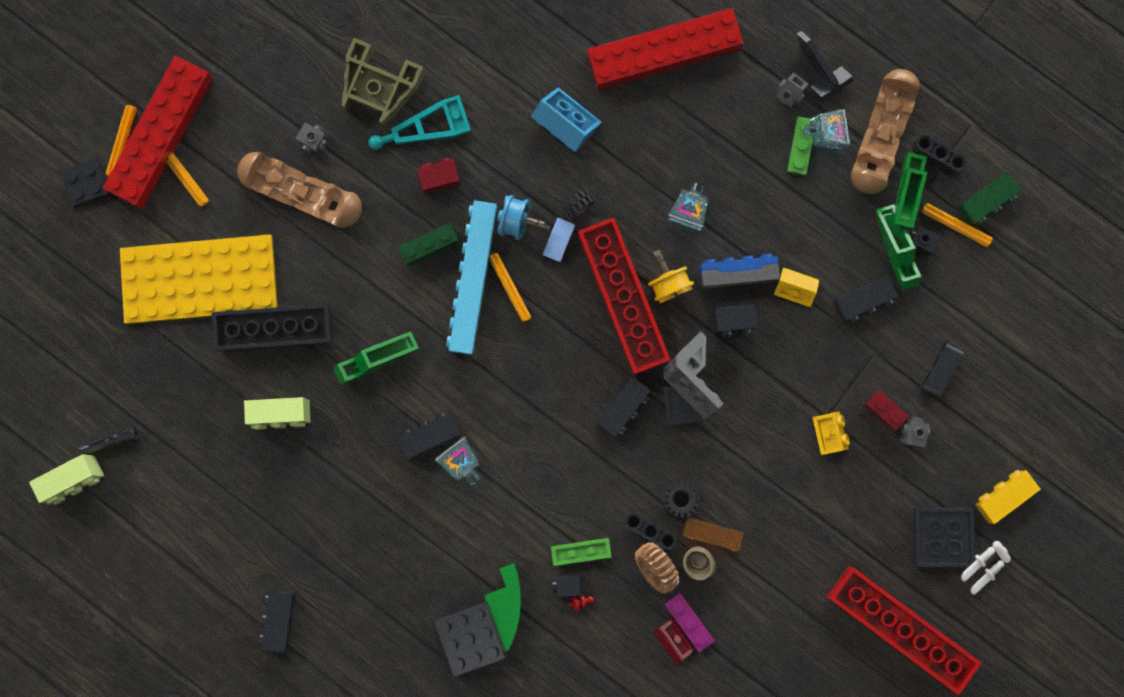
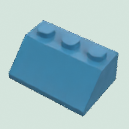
(565, 119)

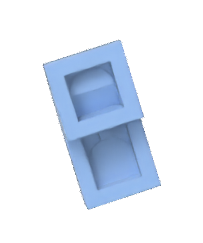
(559, 239)

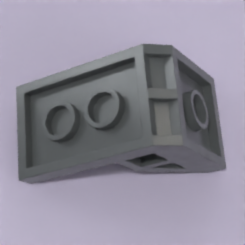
(682, 376)

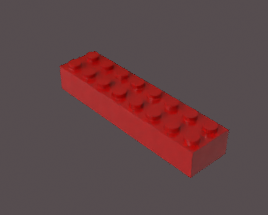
(665, 49)
(158, 132)
(623, 296)
(903, 630)

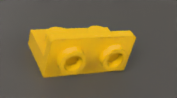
(831, 433)

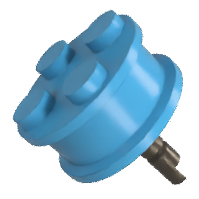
(515, 218)

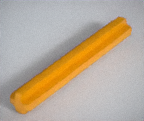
(122, 136)
(187, 180)
(957, 225)
(509, 287)

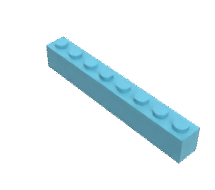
(473, 278)

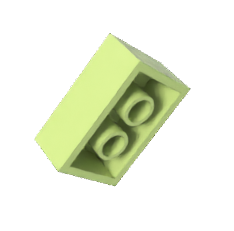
(277, 412)
(67, 479)

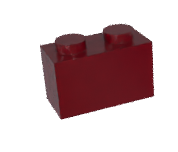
(438, 175)
(885, 411)

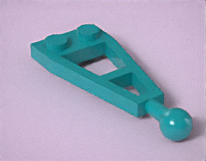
(455, 115)

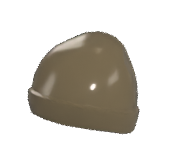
(699, 563)

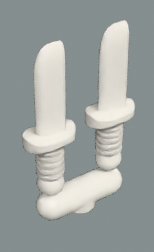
(980, 561)

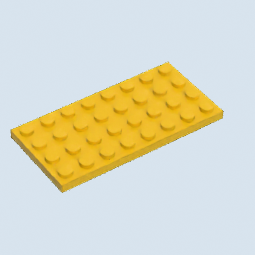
(197, 278)

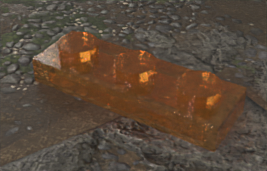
(713, 534)

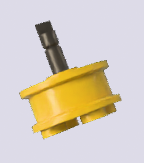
(670, 281)

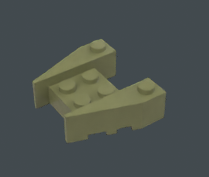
(377, 87)

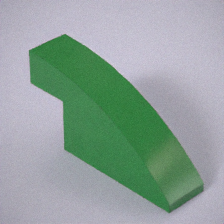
(910, 190)
(899, 248)
(375, 358)
(506, 605)

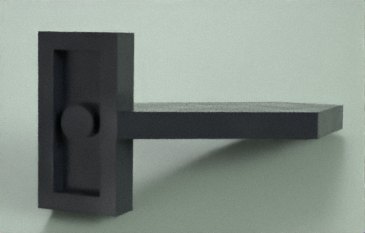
(831, 81)

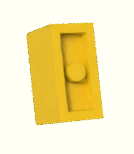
(797, 287)

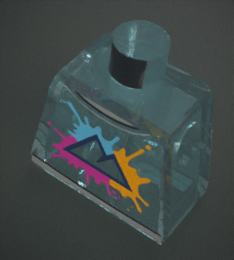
(829, 130)
(690, 208)
(460, 461)

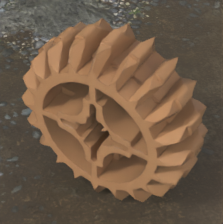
(657, 567)

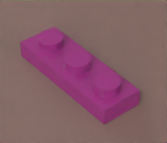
(689, 622)

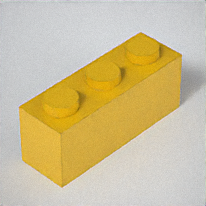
(1007, 496)

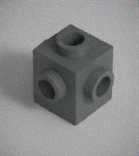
(791, 90)
(312, 138)
(915, 432)

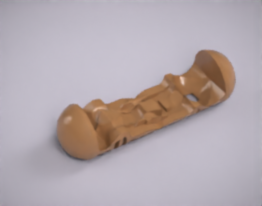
(885, 128)
(298, 190)

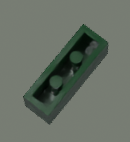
(989, 199)
(428, 245)

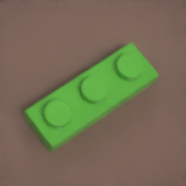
(800, 149)
(581, 551)

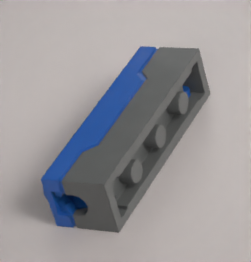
(739, 272)

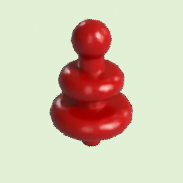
(582, 601)

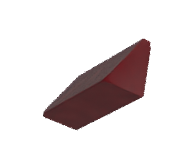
(673, 641)

